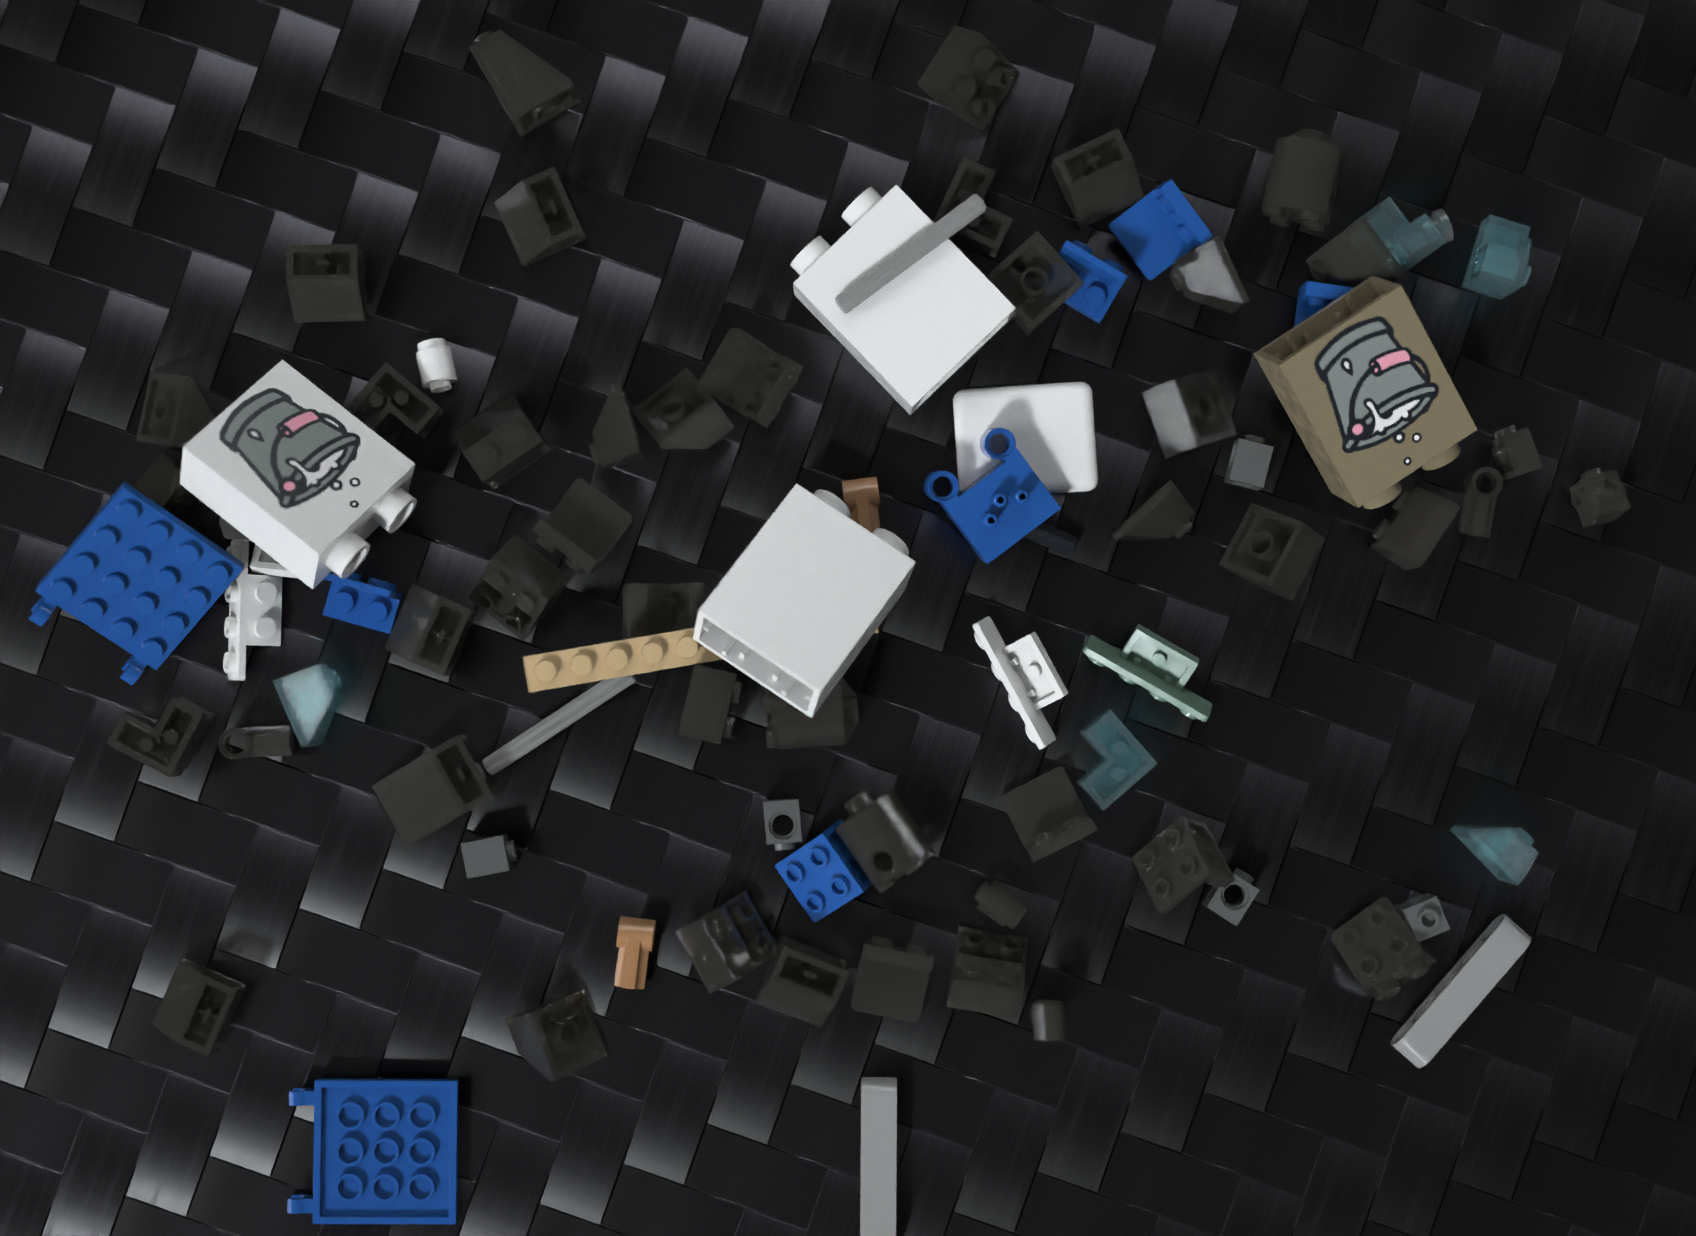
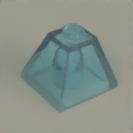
(310, 701)
(1500, 848)

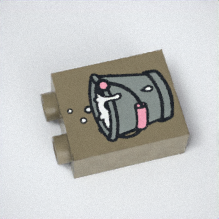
(1367, 393)

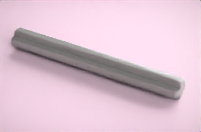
(910, 253)
(555, 723)

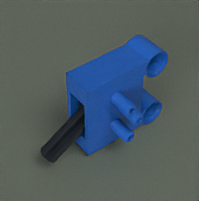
(1002, 504)

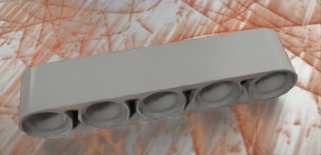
(1461, 991)
(878, 1156)

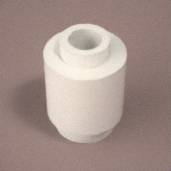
(436, 365)

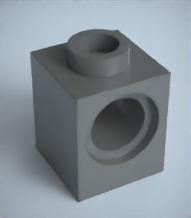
(1249, 462)
(787, 807)
(489, 855)
(1235, 911)
(1423, 916)

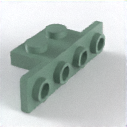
(1154, 666)

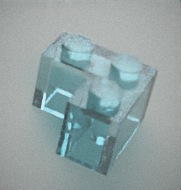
(1404, 240)
(1499, 258)
(1122, 760)

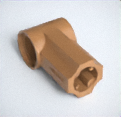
(863, 501)
(635, 943)

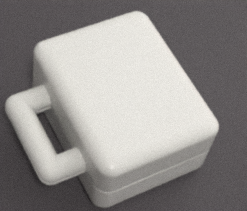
(1050, 429)

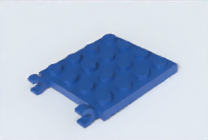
(137, 579)
(382, 1151)

